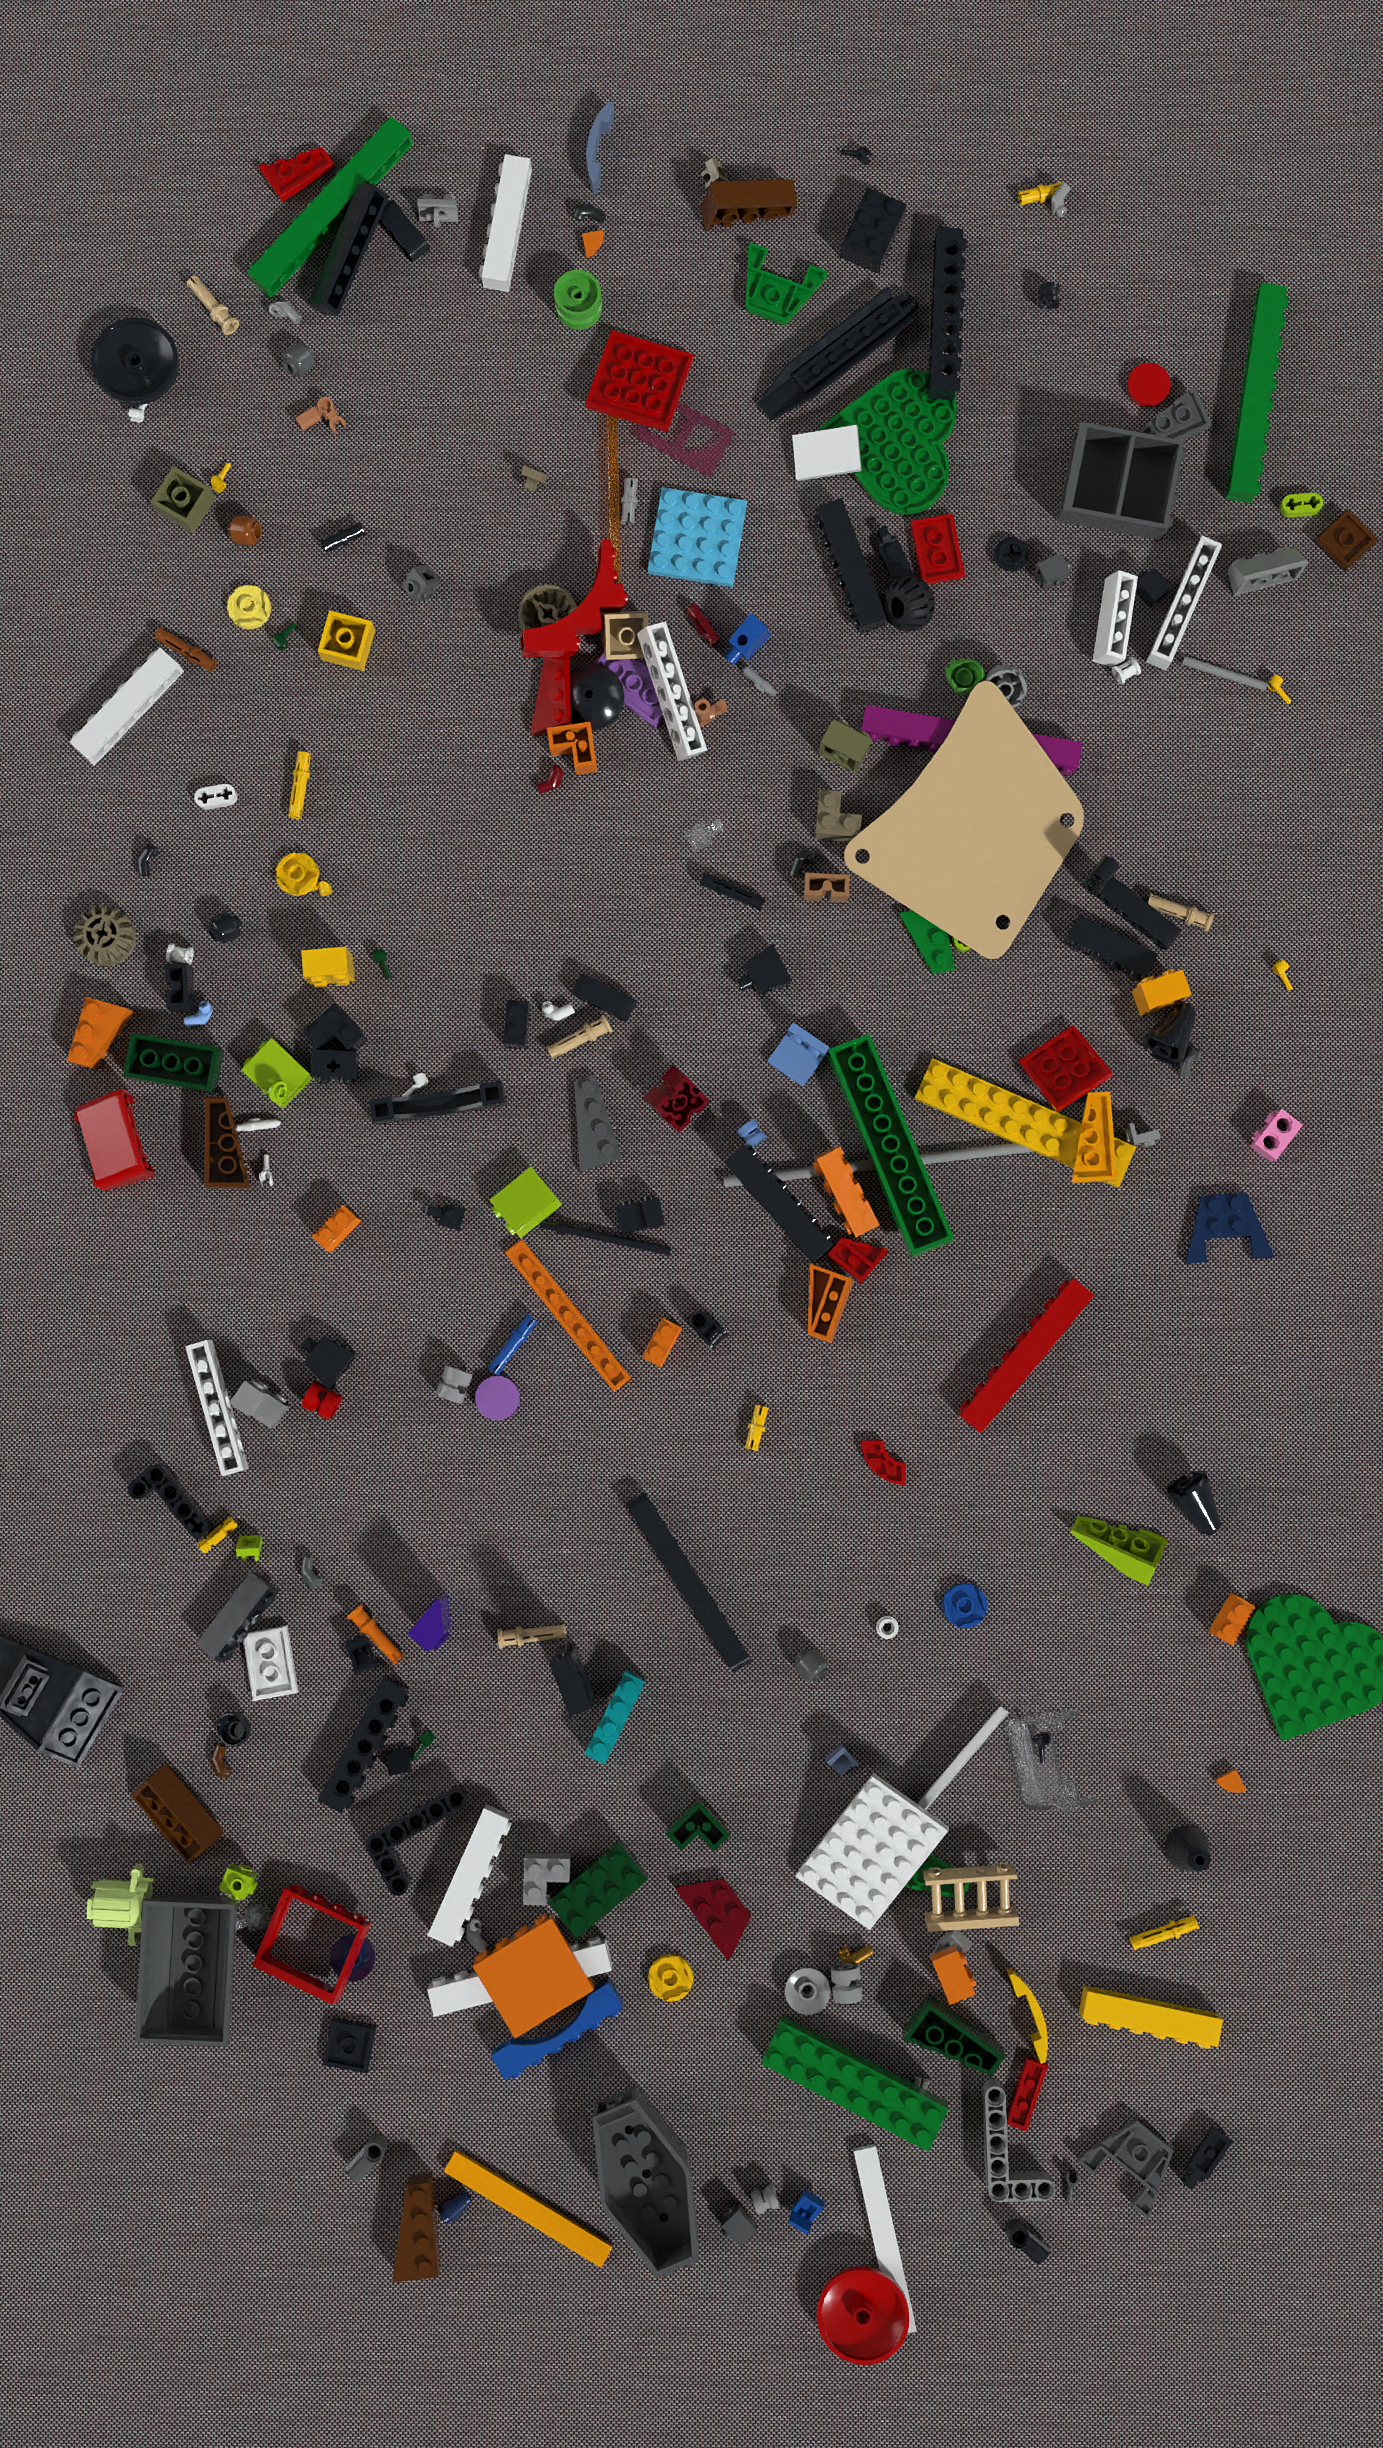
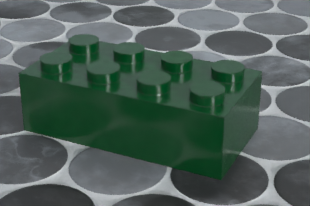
(173, 1063)
(598, 1888)

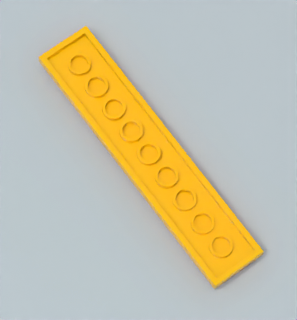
(1009, 1116)

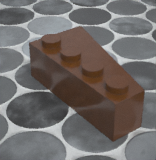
(747, 201)
(223, 1152)
(418, 2240)

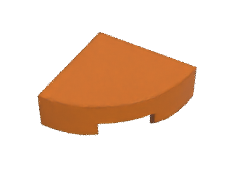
(592, 242)
(1231, 1781)

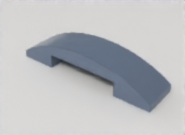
(601, 125)

